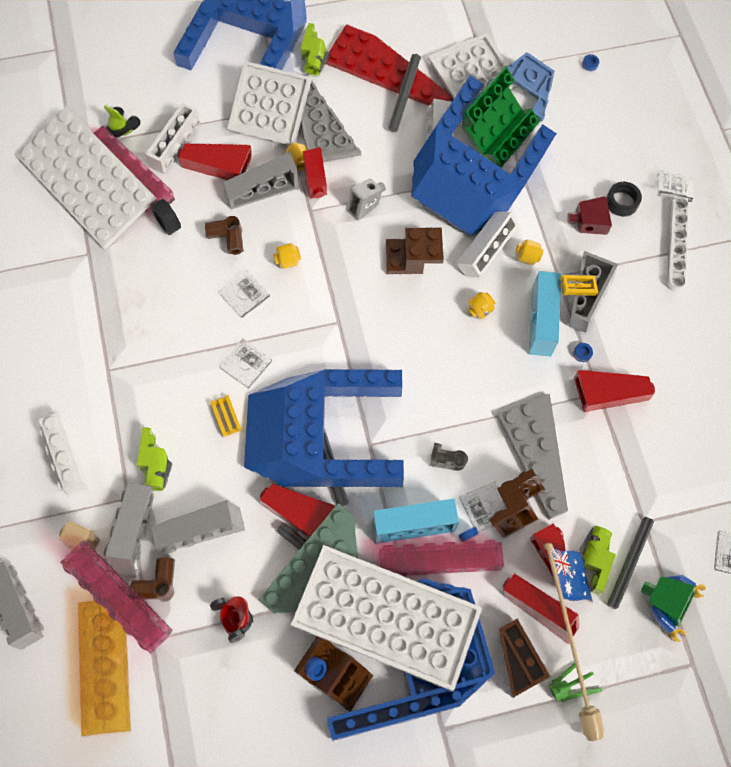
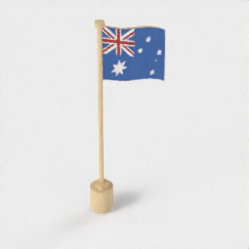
(573, 586)

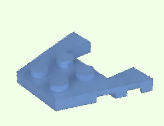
(534, 79)

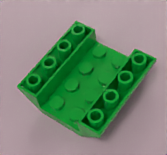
(497, 121)

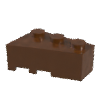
(521, 659)

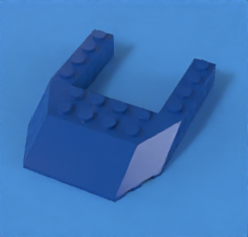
(274, 19)
(462, 182)
(289, 426)
(424, 696)

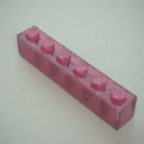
(138, 168)
(442, 558)
(116, 597)

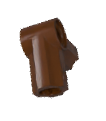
(222, 229)
(163, 577)

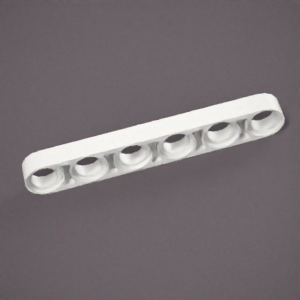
(681, 243)

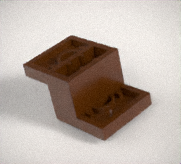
(416, 249)
(515, 497)
(344, 675)

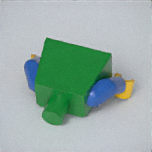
(671, 600)

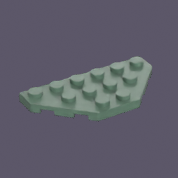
(289, 586)

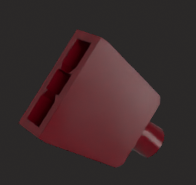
(592, 216)

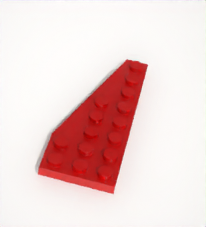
(376, 62)

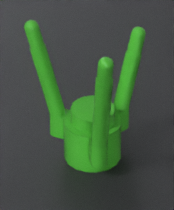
(561, 688)

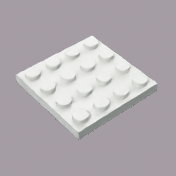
(473, 57)
(269, 103)

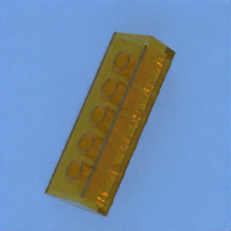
(102, 672)

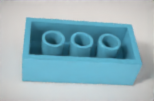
(545, 314)
(415, 521)

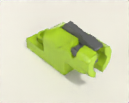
(313, 51)
(153, 461)
(598, 557)

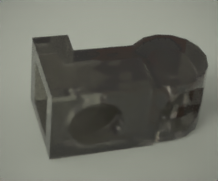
(448, 459)

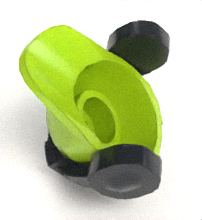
(118, 125)

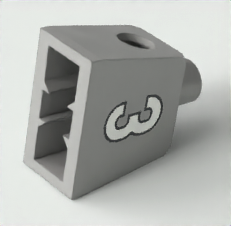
(364, 198)

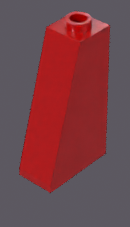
(216, 160)
(609, 390)
(296, 509)
(540, 606)

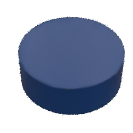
(590, 62)
(583, 352)
(468, 534)
(315, 668)

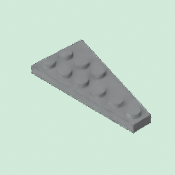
(324, 129)
(534, 440)

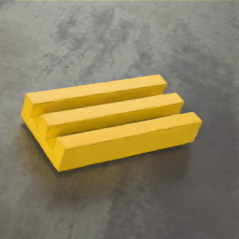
(588, 289)
(220, 402)

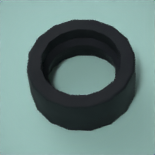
(628, 188)
(165, 216)

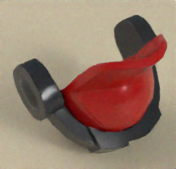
(233, 616)

